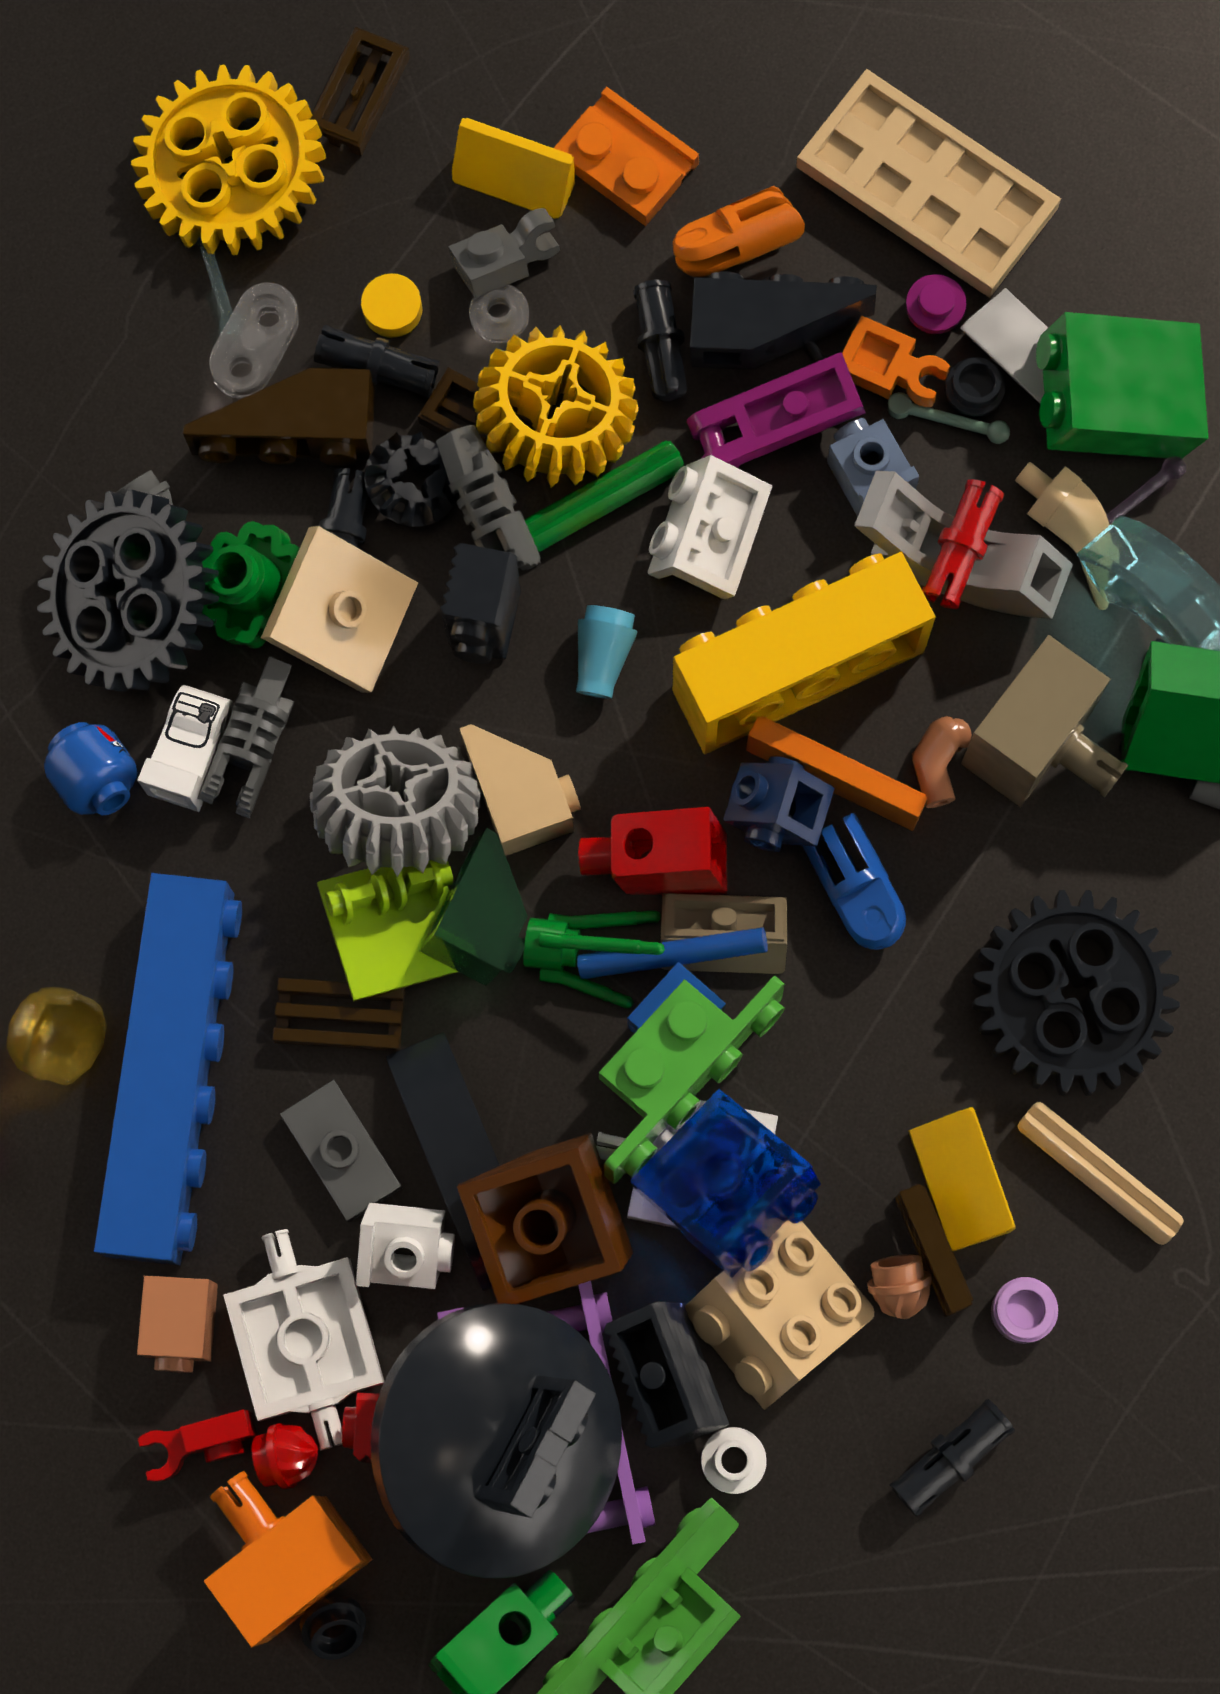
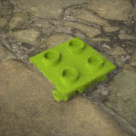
(383, 925)

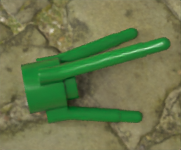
(557, 943)

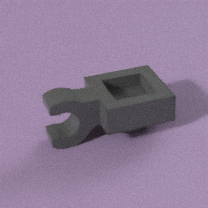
(500, 258)

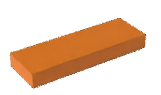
(848, 777)

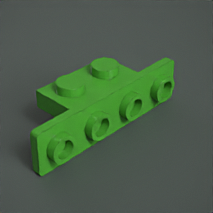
(673, 1060)
(660, 1623)

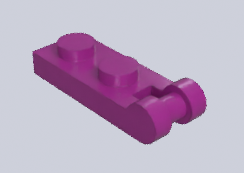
(779, 412)

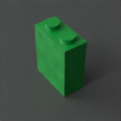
(1122, 386)
(1175, 714)

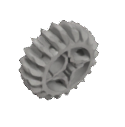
(395, 800)

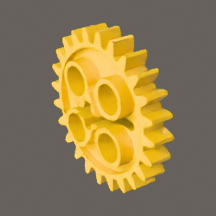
(214, 113)

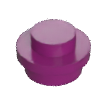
(935, 304)

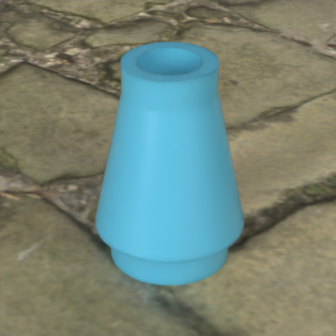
(603, 647)

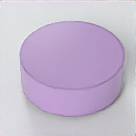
(1024, 1310)

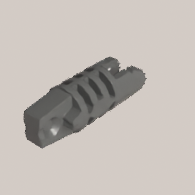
(485, 496)
(251, 736)

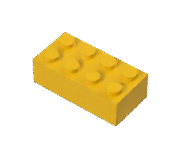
(801, 650)

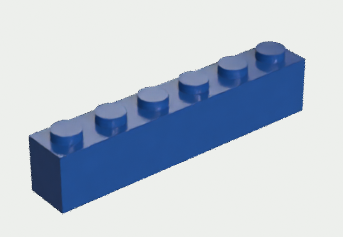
(167, 1070)

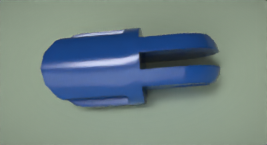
(865, 898)

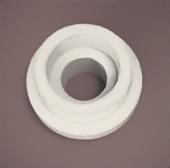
(713, 1468)

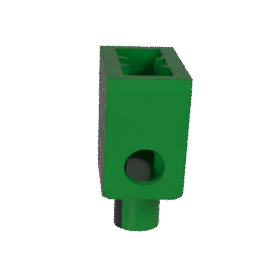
(479, 1657)

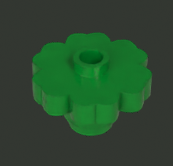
(248, 581)

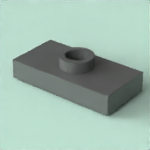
(341, 1150)

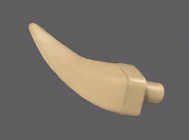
(1067, 510)

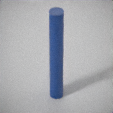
(682, 951)

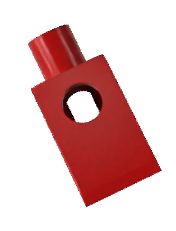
(684, 856)

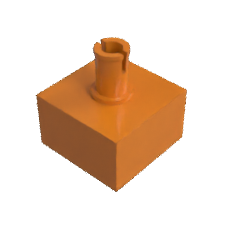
(284, 1560)

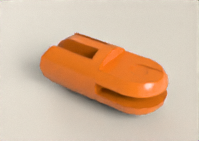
(737, 233)

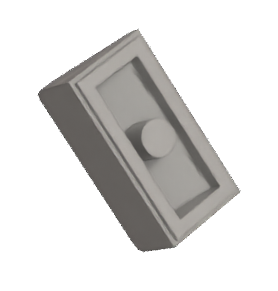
(1010, 338)

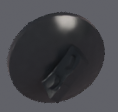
(496, 1440)

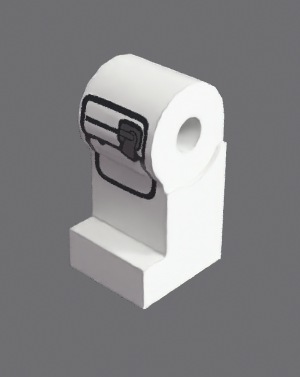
(186, 747)

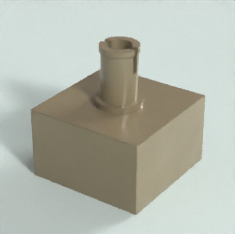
(1042, 726)

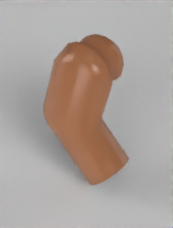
(933, 755)

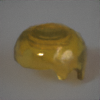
(56, 1035)

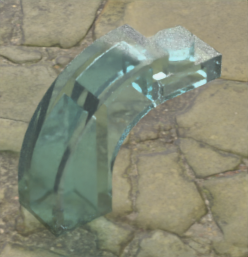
(1155, 582)

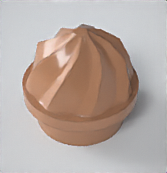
(900, 1285)

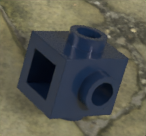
(778, 804)

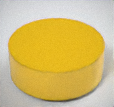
(391, 305)

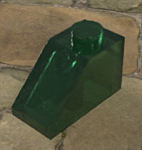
(480, 916)

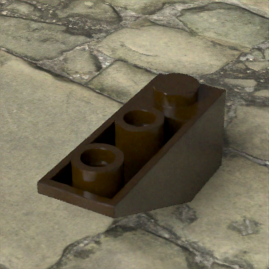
(303, 416)

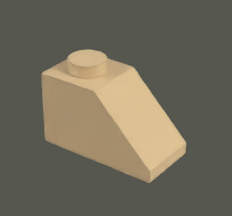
(520, 790)

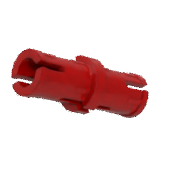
(962, 543)

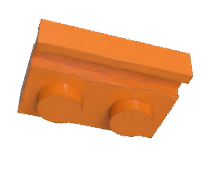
(627, 156)

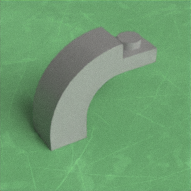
(1015, 576)

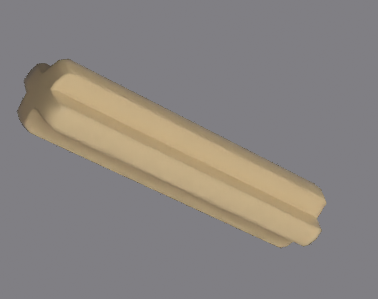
(1100, 1173)

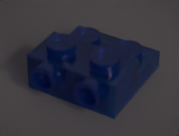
(728, 1184)

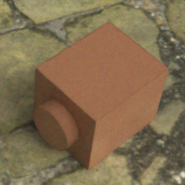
(177, 1322)

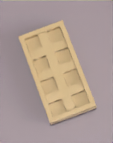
(928, 183)

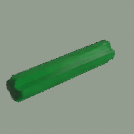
(604, 494)

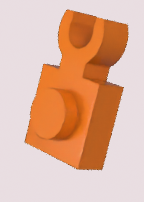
(882, 359)

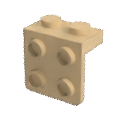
(780, 1316)

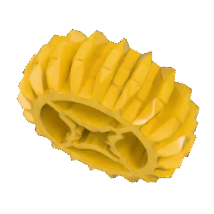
(532, 379)

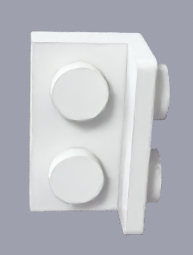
(709, 526)

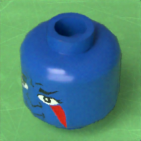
(90, 769)

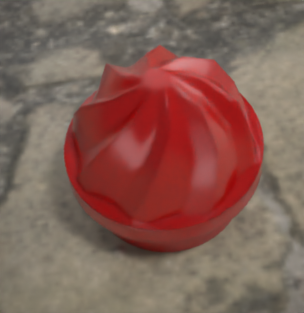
(284, 1455)

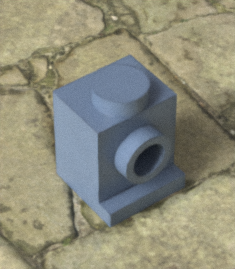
(856, 441)

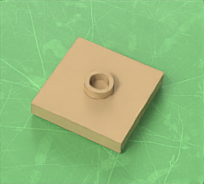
(339, 609)

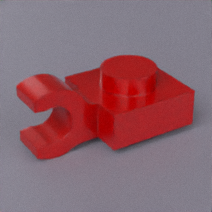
(216, 1437)

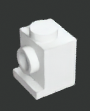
(395, 1227)

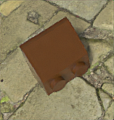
(546, 1221)

